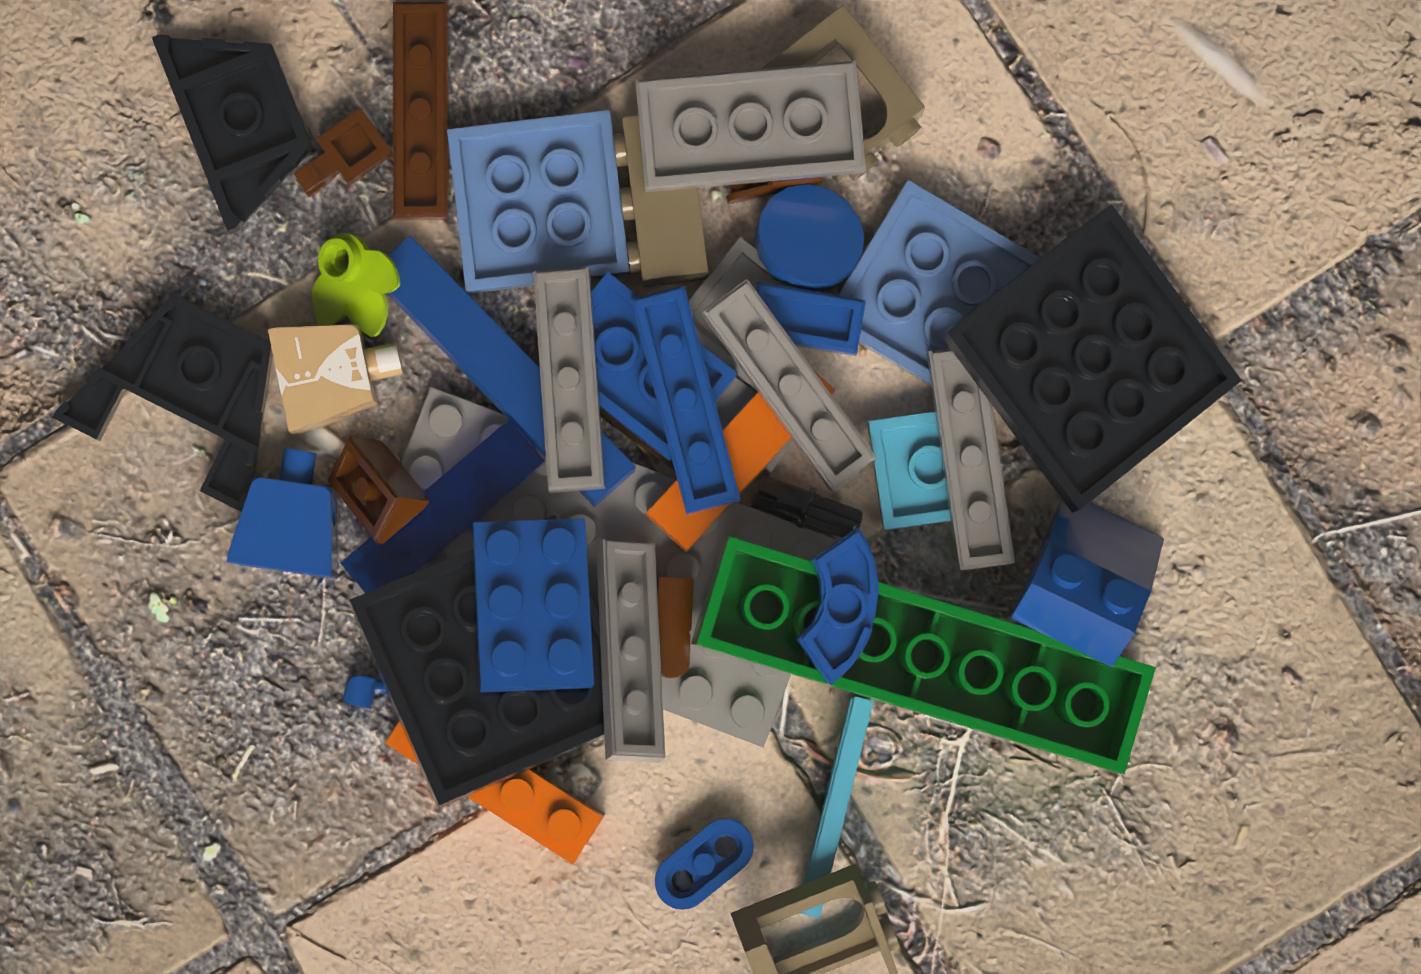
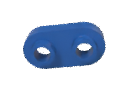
(704, 864)

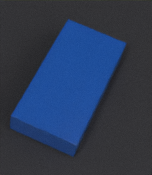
(815, 317)

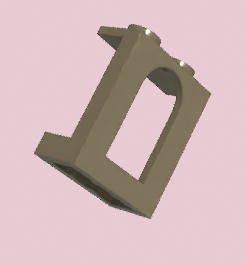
(901, 103)
(855, 942)

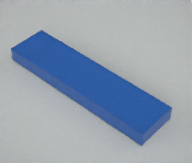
(685, 400)

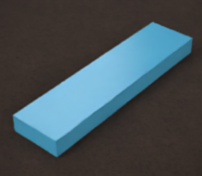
(838, 792)

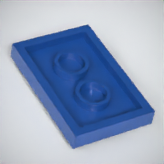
(623, 370)
(532, 605)

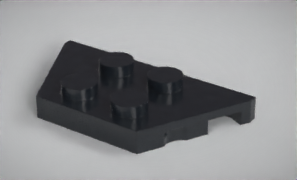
(237, 118)

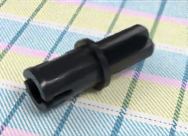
(806, 507)

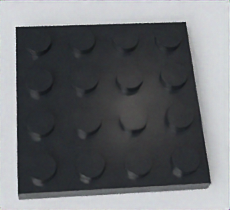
(1091, 358)
(428, 660)

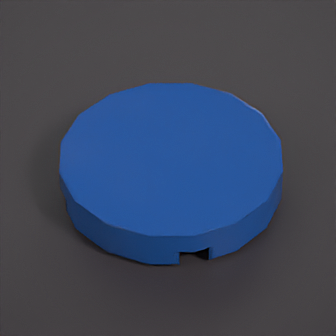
(809, 237)

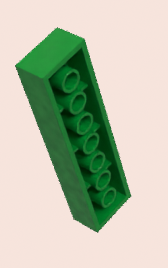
(932, 659)

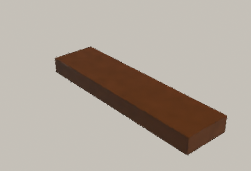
(420, 110)

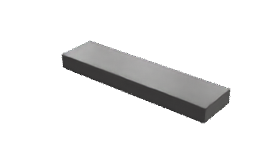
(569, 380)
(788, 384)
(970, 465)
(630, 651)

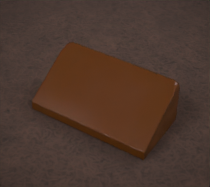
(376, 487)

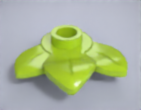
(355, 288)

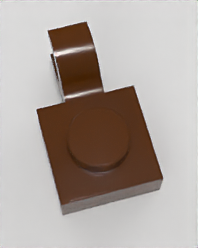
(349, 149)

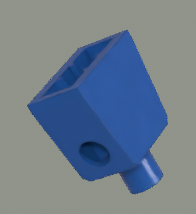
(288, 522)

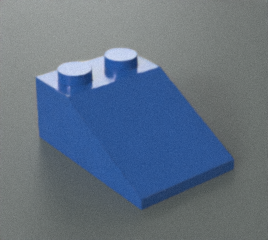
(1090, 581)

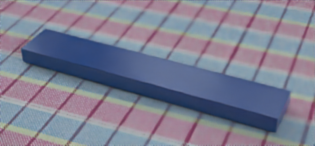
(485, 353)

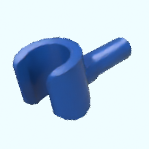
(361, 690)

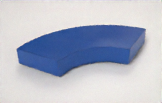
(844, 608)

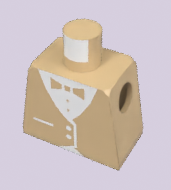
(328, 373)

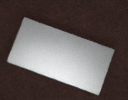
(750, 126)

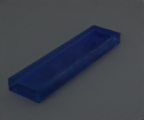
(454, 504)

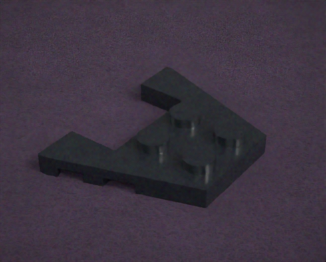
(196, 371)

